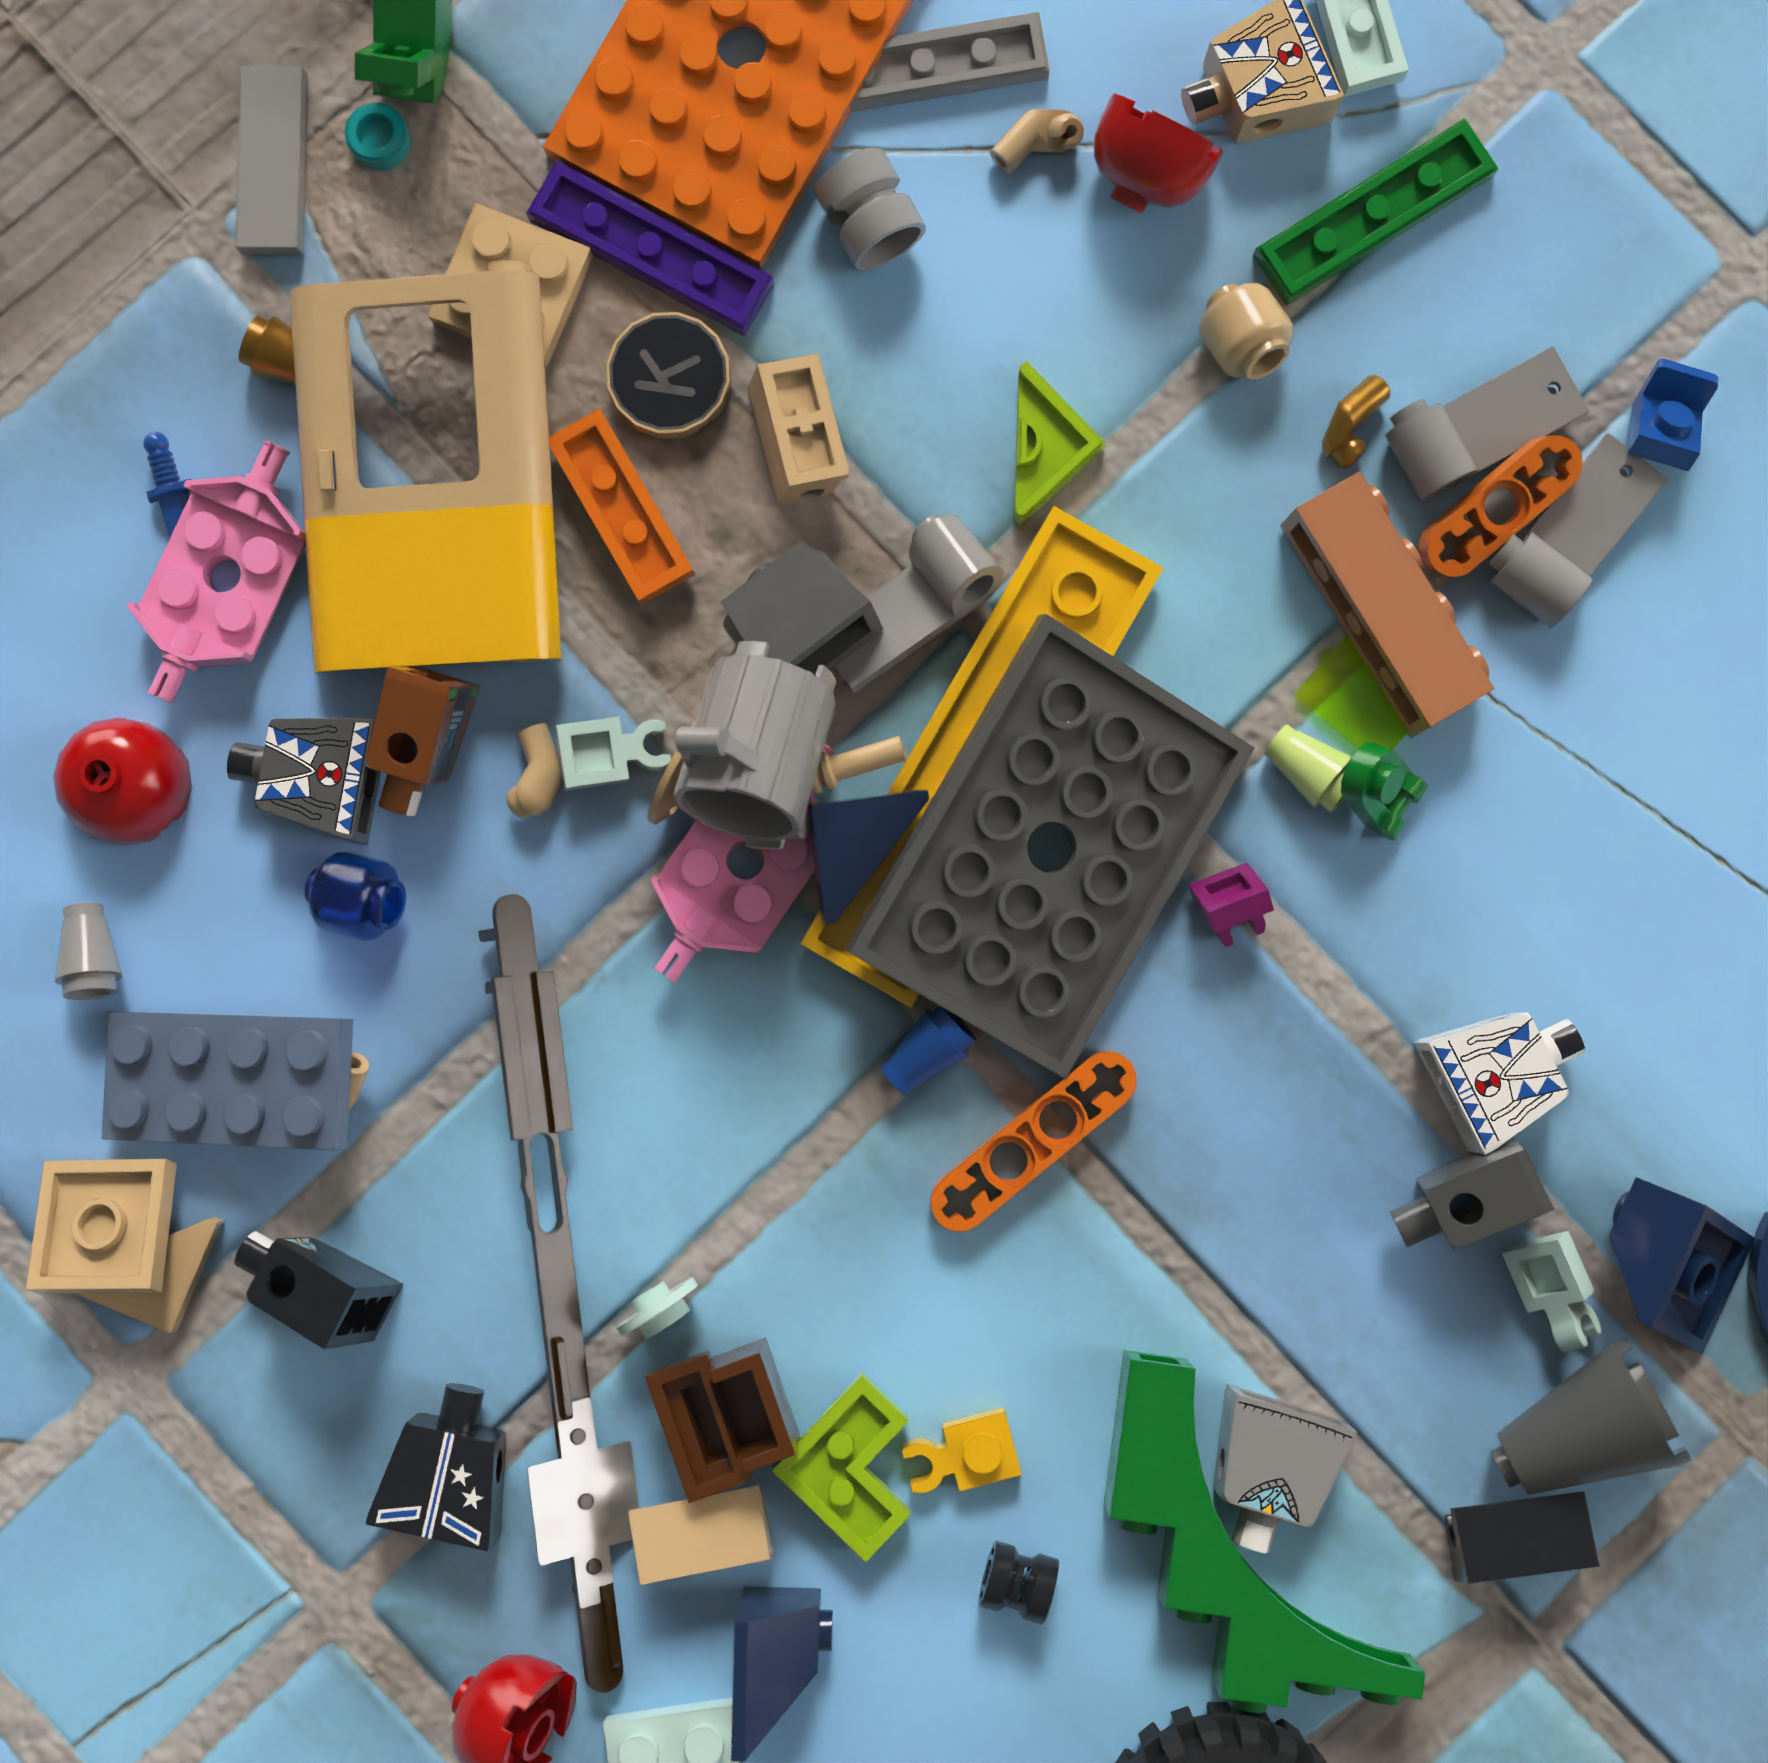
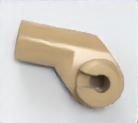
(1037, 132)

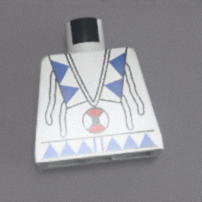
(1499, 1074)

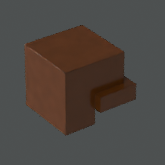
(723, 1417)

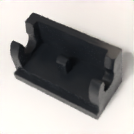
(1520, 1538)

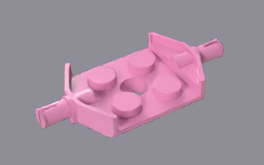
(221, 523)
(716, 907)

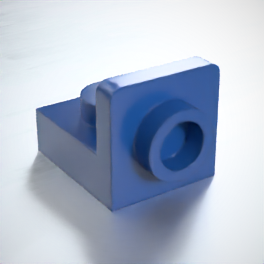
(1670, 413)

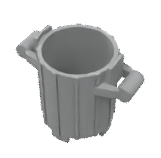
(755, 747)

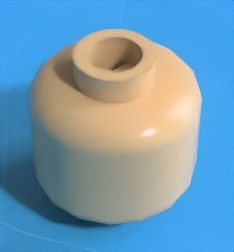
(1246, 330)

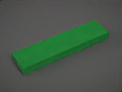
(1375, 211)

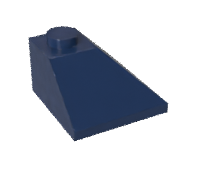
(1676, 1260)
(774, 1658)

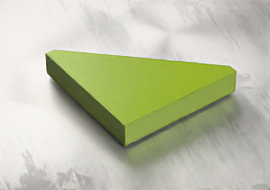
(1050, 444)

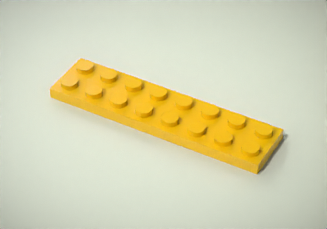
(1074, 578)

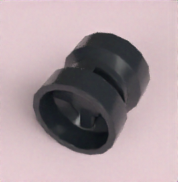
(1004, 1578)

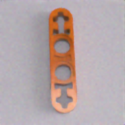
(1039, 1148)

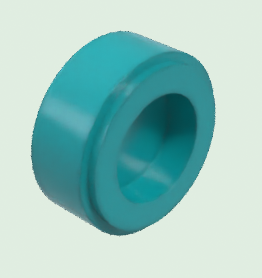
(377, 136)

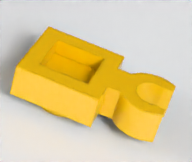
(975, 1450)

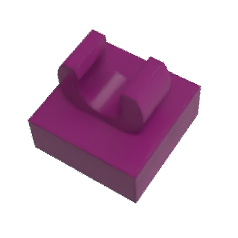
(1231, 900)

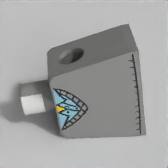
(1276, 1463)

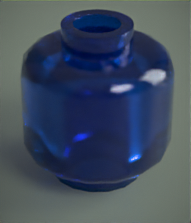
(355, 896)

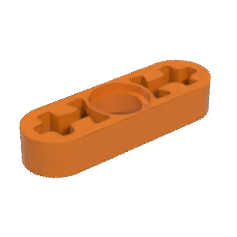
(1525, 463)

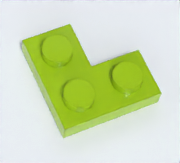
(833, 1470)

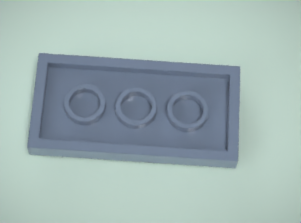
(228, 1080)

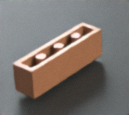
(1387, 603)

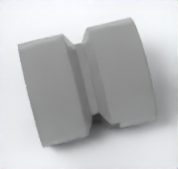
(863, 200)

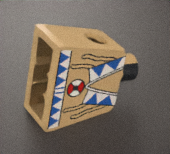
(1266, 76)

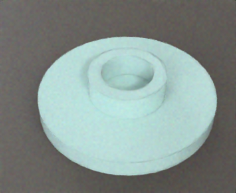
(658, 1308)

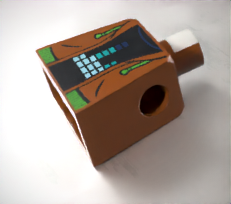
(423, 709)

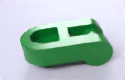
(1380, 788)

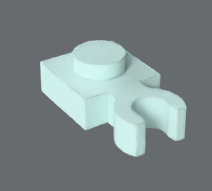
(598, 753)

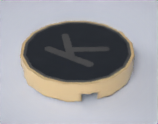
(668, 375)

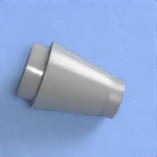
(86, 954)

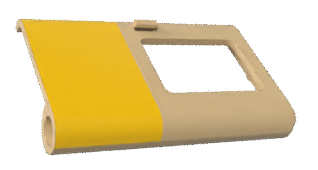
(441, 564)

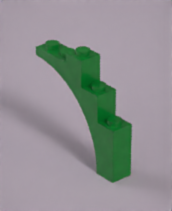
(1260, 1635)

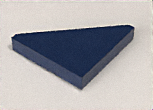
(853, 840)

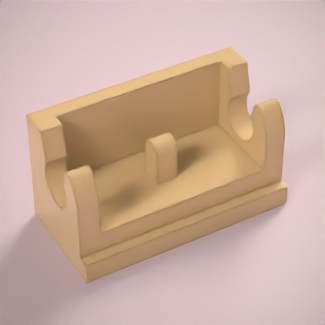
(797, 427)
(701, 1535)

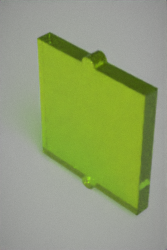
(1351, 699)

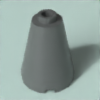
(1590, 1429)

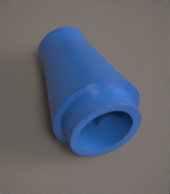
(928, 1049)

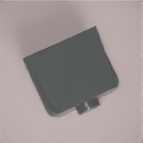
(801, 610)

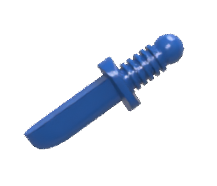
(169, 489)

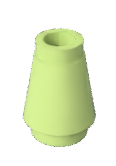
(1309, 766)

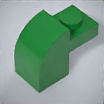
(407, 49)

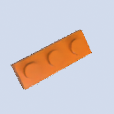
(620, 507)

